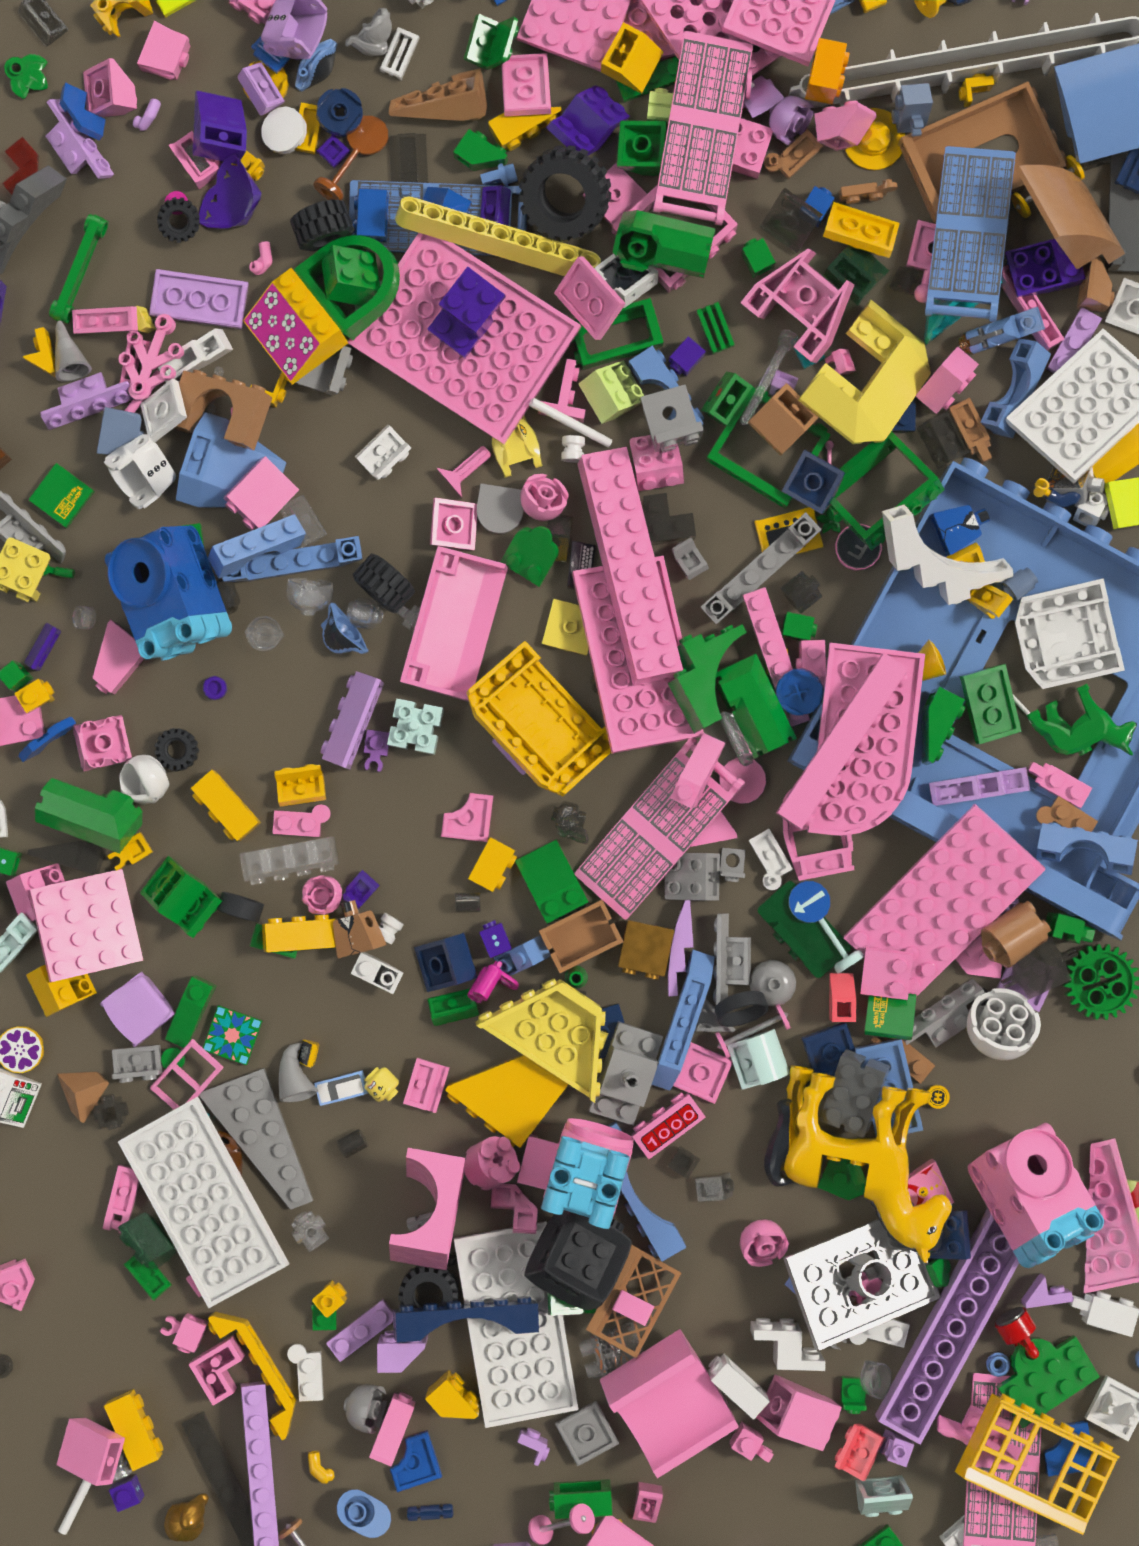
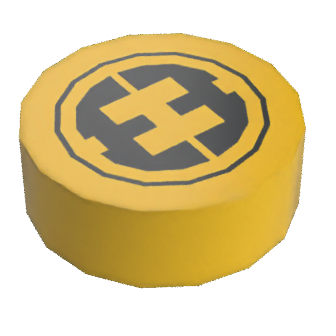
(939, 1096)

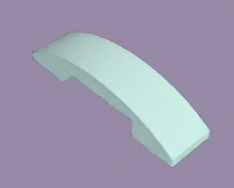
(15, 939)

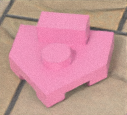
(975, 961)
(15, 1283)

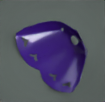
(235, 197)

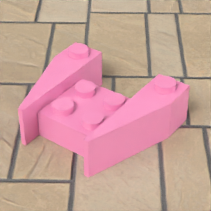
(807, 298)

